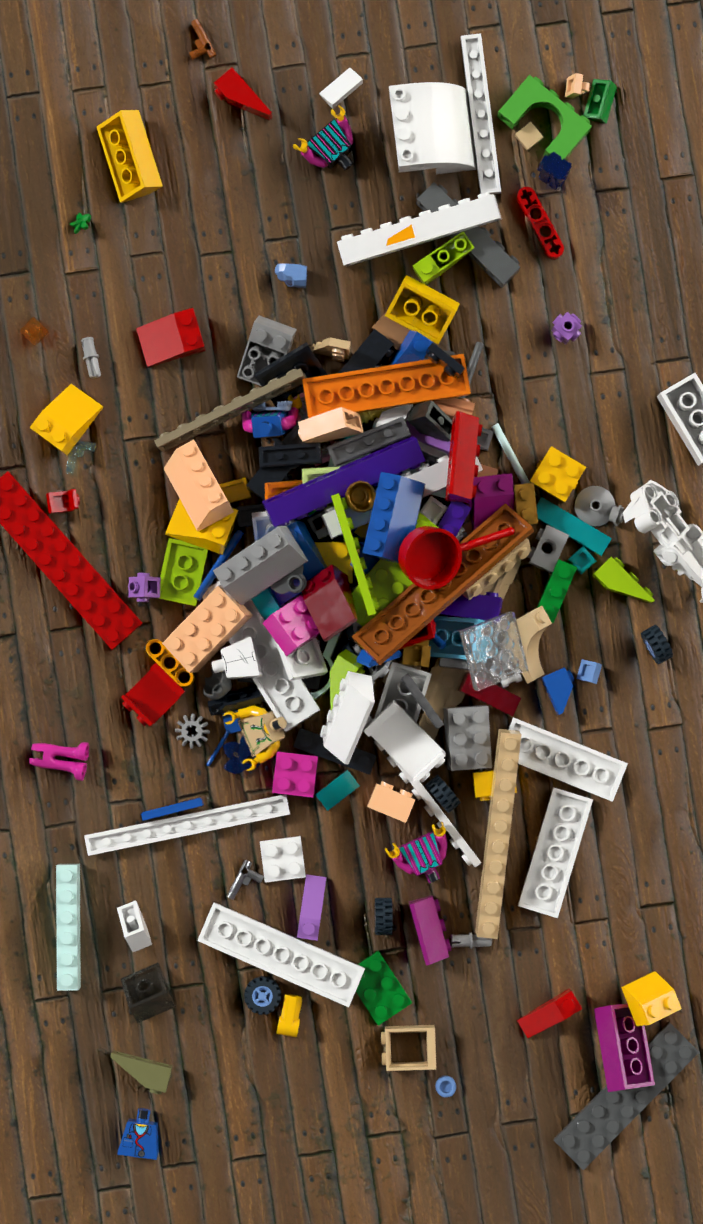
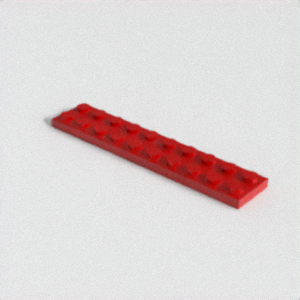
(64, 564)

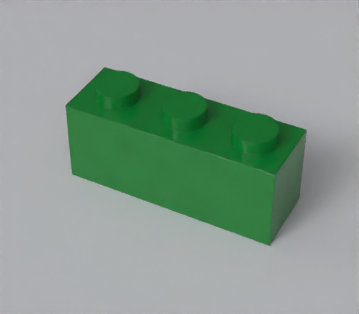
(556, 588)

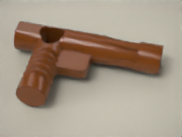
(201, 43)

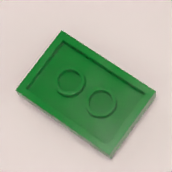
(381, 989)

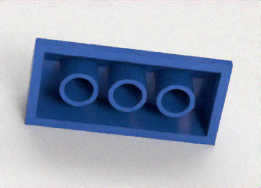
(392, 515)

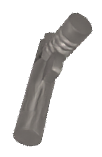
(243, 878)

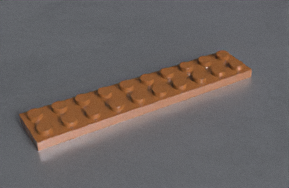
(419, 606)

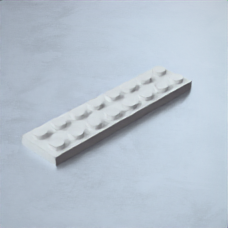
(284, 697)
(281, 954)

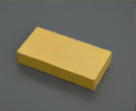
(236, 490)

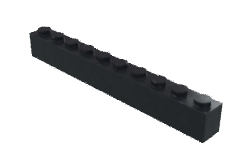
(369, 355)

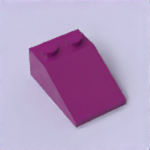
(490, 496)

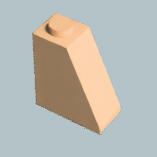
(330, 426)

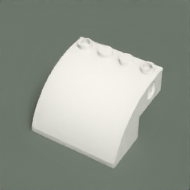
(432, 127)

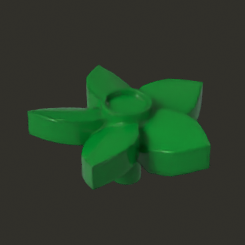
(81, 222)

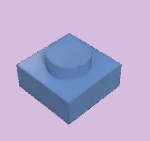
(589, 671)

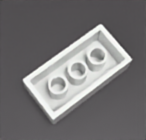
(685, 409)

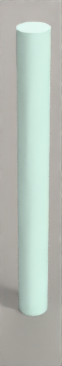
(510, 454)

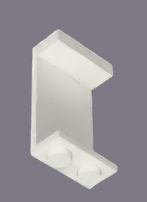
(405, 741)

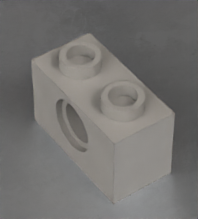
(553, 537)

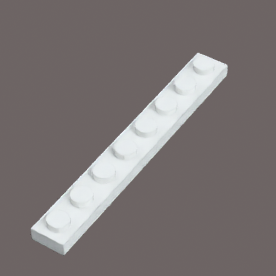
(480, 114)

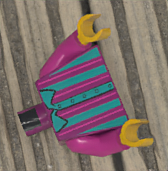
(422, 854)

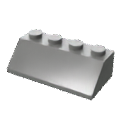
(260, 565)

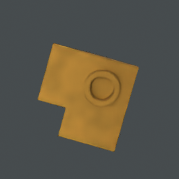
(416, 654)

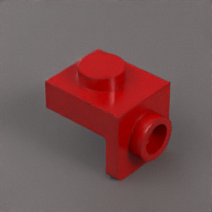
(63, 501)

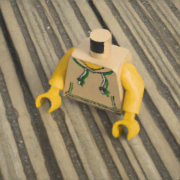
(260, 731)

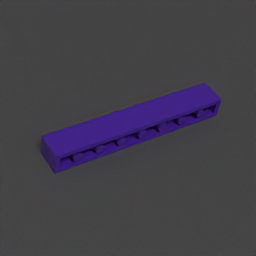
(318, 491)

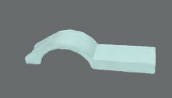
(328, 653)

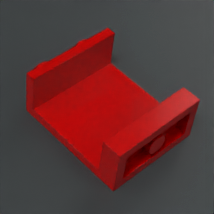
(152, 696)

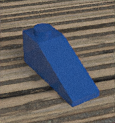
(412, 348)

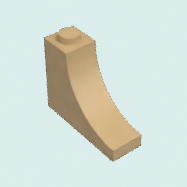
(530, 629)

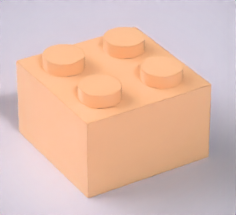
(391, 802)

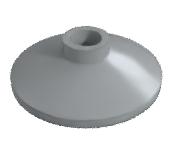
(584, 507)

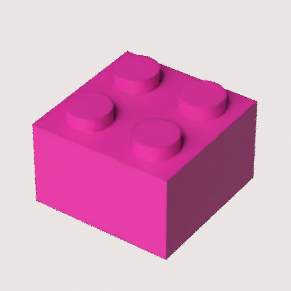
(292, 626)
(295, 774)

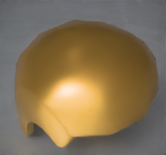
(360, 496)

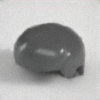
(217, 685)

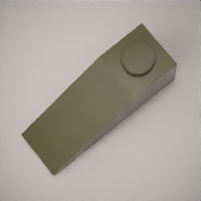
(147, 1072)

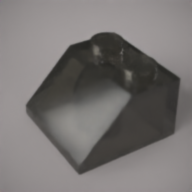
(147, 993)

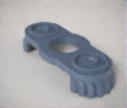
(281, 406)

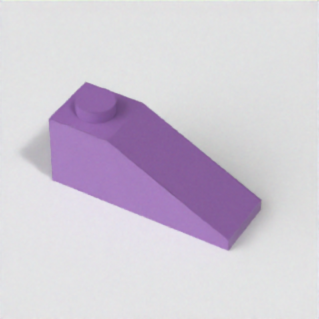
(311, 907)

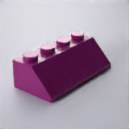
(623, 1049)

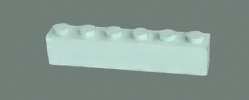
(68, 927)

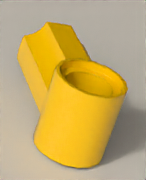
(289, 1019)

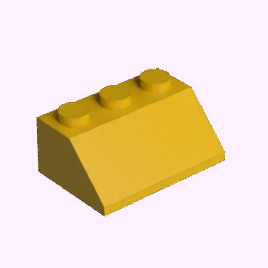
(422, 309)

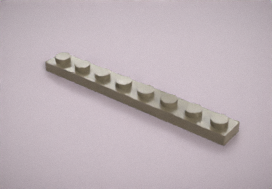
(224, 413)

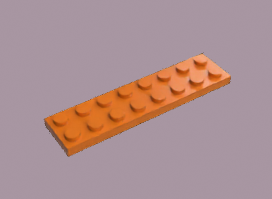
(384, 387)

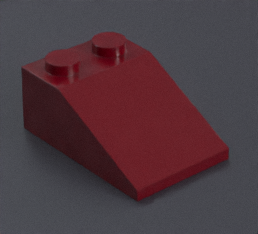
(330, 601)

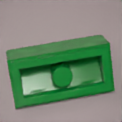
(600, 100)

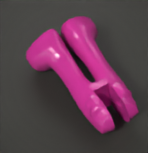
(49, 761)

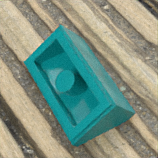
(337, 790)

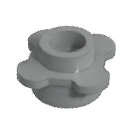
(616, 515)

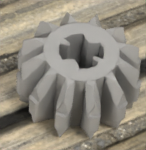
(185, 733)

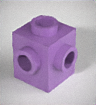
(565, 335)
(144, 587)

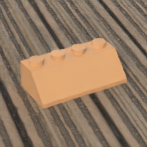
(197, 486)

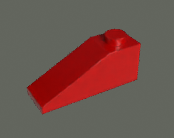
(239, 94)
(549, 1013)

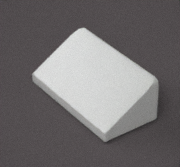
(341, 87)

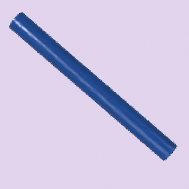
(222, 559)

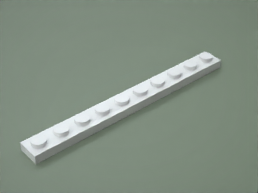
(433, 809)
(187, 824)

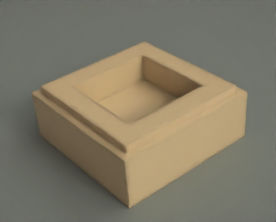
(529, 136)

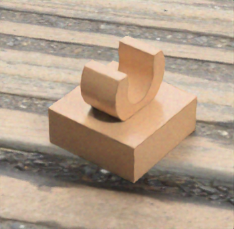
(575, 86)

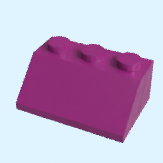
(430, 929)

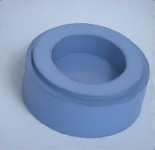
(445, 1086)

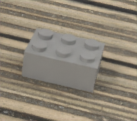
(467, 737)

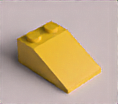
(66, 418)
(211, 538)

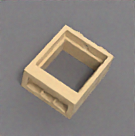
(430, 1064)

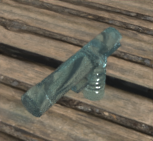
(78, 451)

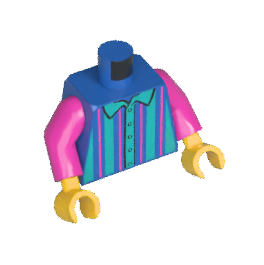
(271, 422)

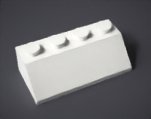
(348, 715)

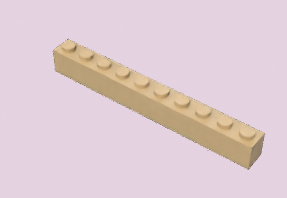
(498, 833)

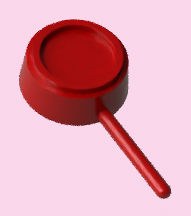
(434, 555)

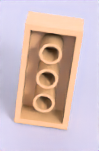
(207, 629)

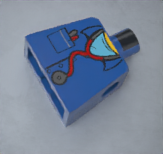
(140, 1137)

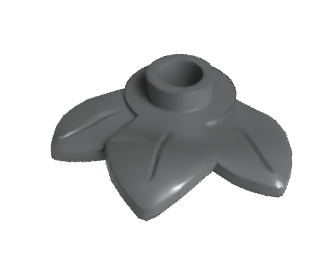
(287, 583)

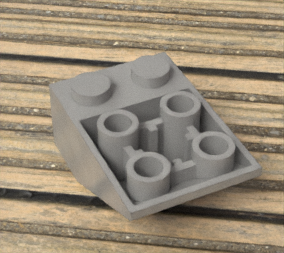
(265, 345)

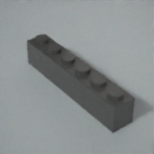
(487, 253)

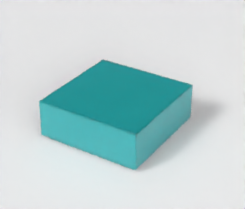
(582, 560)

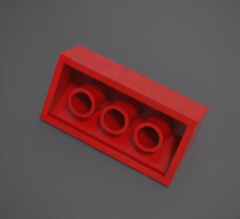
(462, 458)

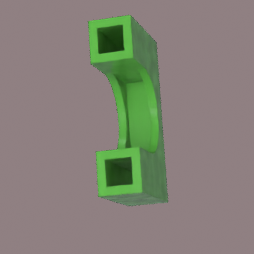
(533, 95)

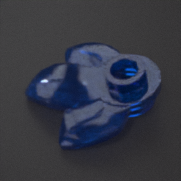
(237, 754)

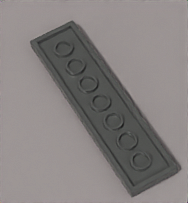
(612, 1111)

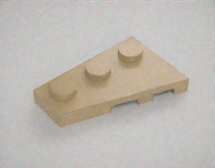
(333, 347)

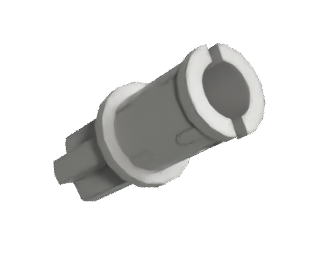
(91, 357)
(469, 941)

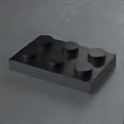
(299, 358)

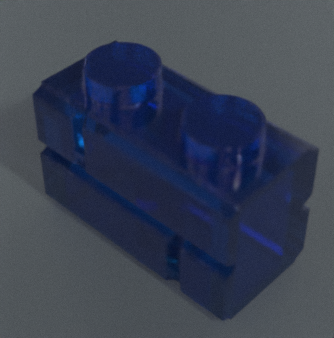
(554, 170)

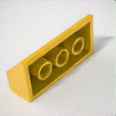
(129, 155)

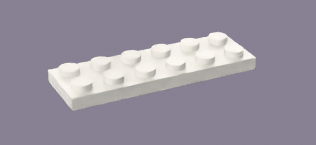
(568, 761)
(555, 852)

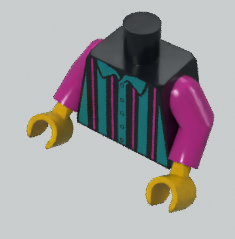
(330, 144)

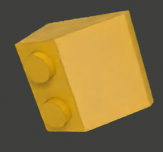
(650, 999)

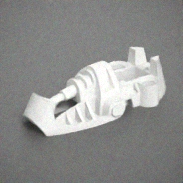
(680, 543)

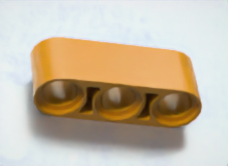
(160, 659)

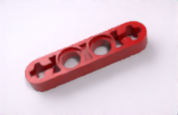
(543, 221)

